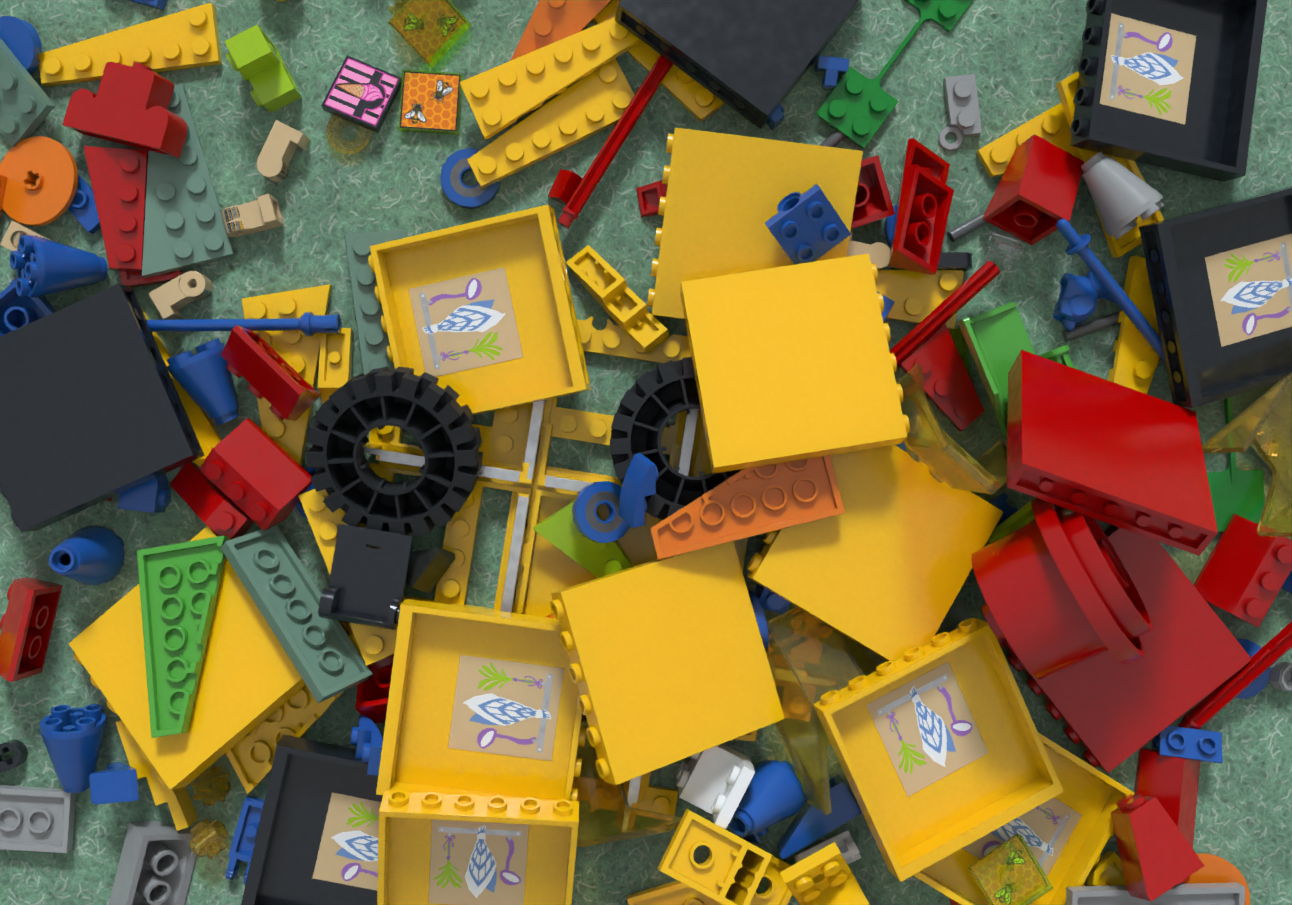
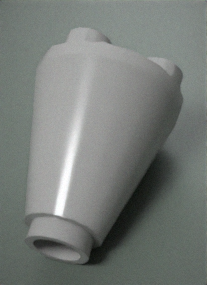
(1119, 194)

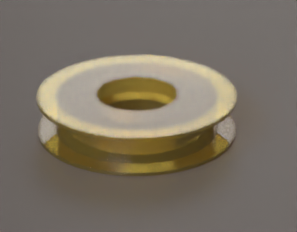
(335, 138)

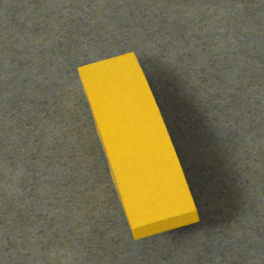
(617, 299)
(177, 799)

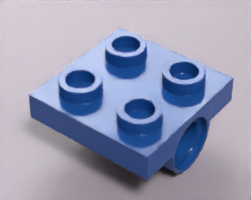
(807, 225)

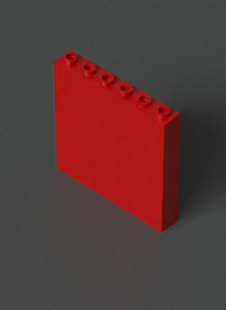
(1108, 453)
(1187, 656)

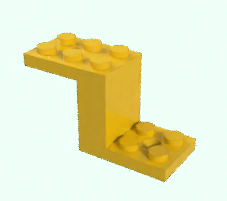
(731, 868)
(824, 880)

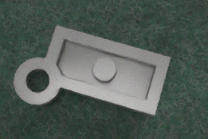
(961, 109)

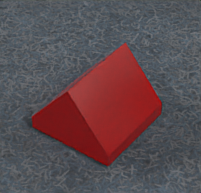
(564, 186)

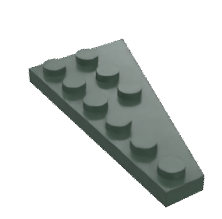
(181, 206)

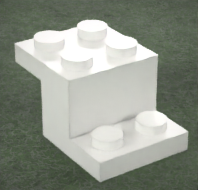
(715, 781)

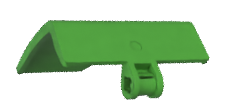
(994, 345)

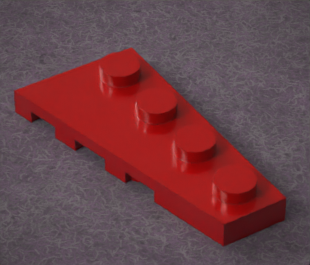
(120, 199)

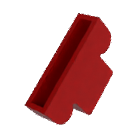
(129, 110)

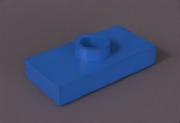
(84, 206)

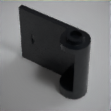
(367, 581)

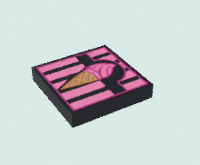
(362, 94)

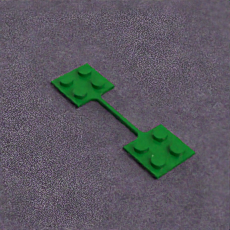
(860, 104)
(1236, 489)

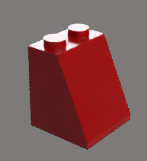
(1035, 190)
(1151, 847)

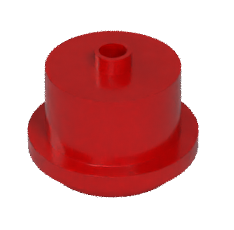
(1060, 592)

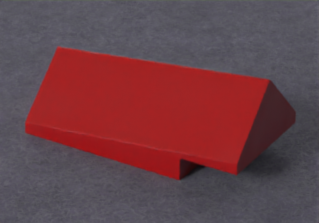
(920, 210)
(1175, 786)

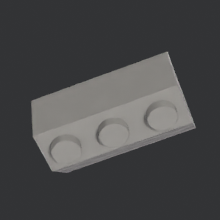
(153, 865)

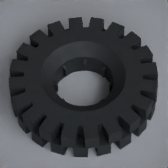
(416, 407)
(639, 429)

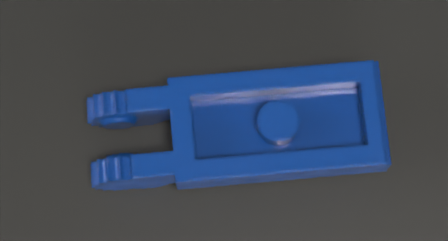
(245, 836)

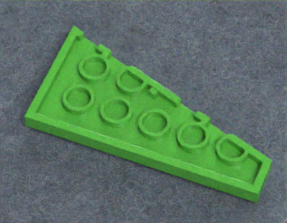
(177, 610)

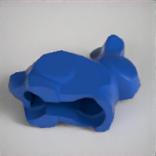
(1078, 299)

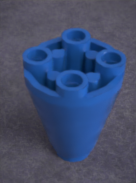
(52, 267)
(207, 380)
(89, 556)
(74, 743)
(770, 798)

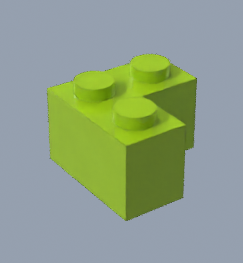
(263, 66)

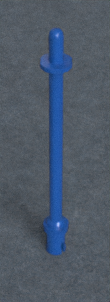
(1078, 245)
(306, 324)

